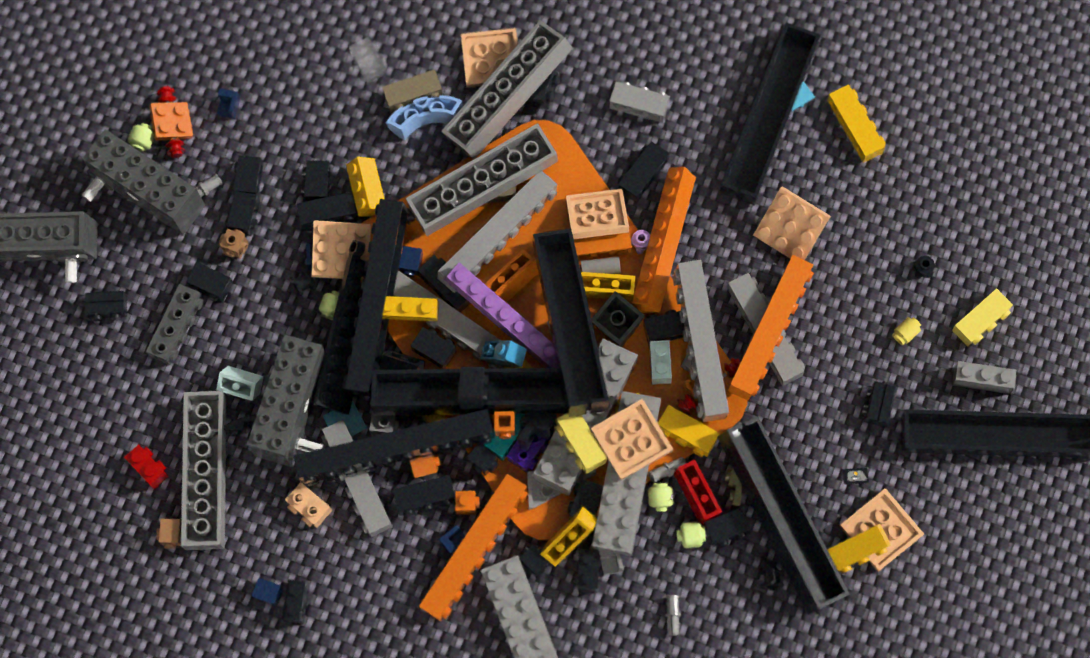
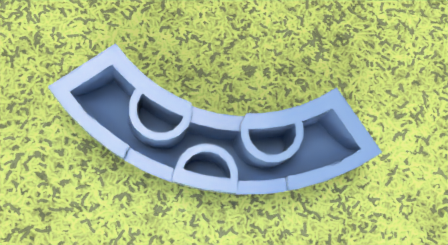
(423, 112)

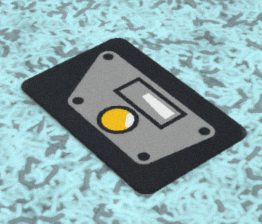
(856, 475)

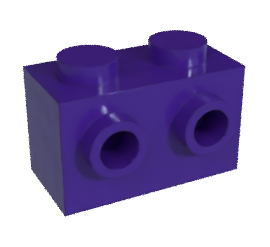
(527, 459)

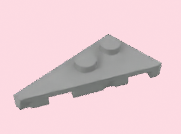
(541, 493)

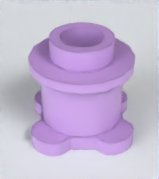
(640, 246)

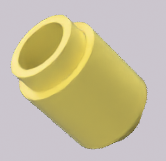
(906, 330)

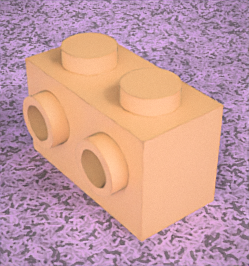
(308, 505)

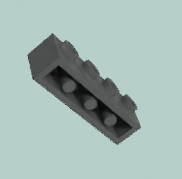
(174, 324)

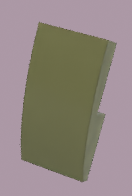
(735, 496)

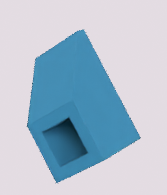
(503, 353)

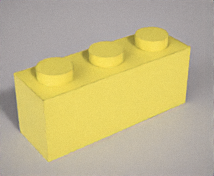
(983, 318)
(581, 442)

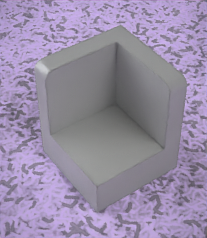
(610, 562)

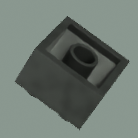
(617, 319)

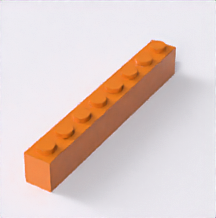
(664, 240)
(770, 328)
(474, 547)

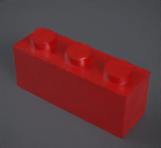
(697, 492)

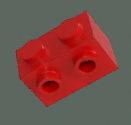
(150, 470)

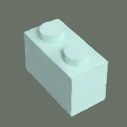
(660, 362)
(239, 383)

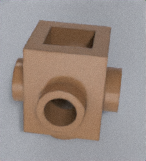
(236, 248)

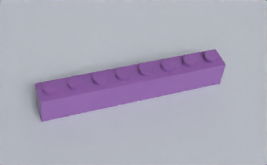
(502, 315)

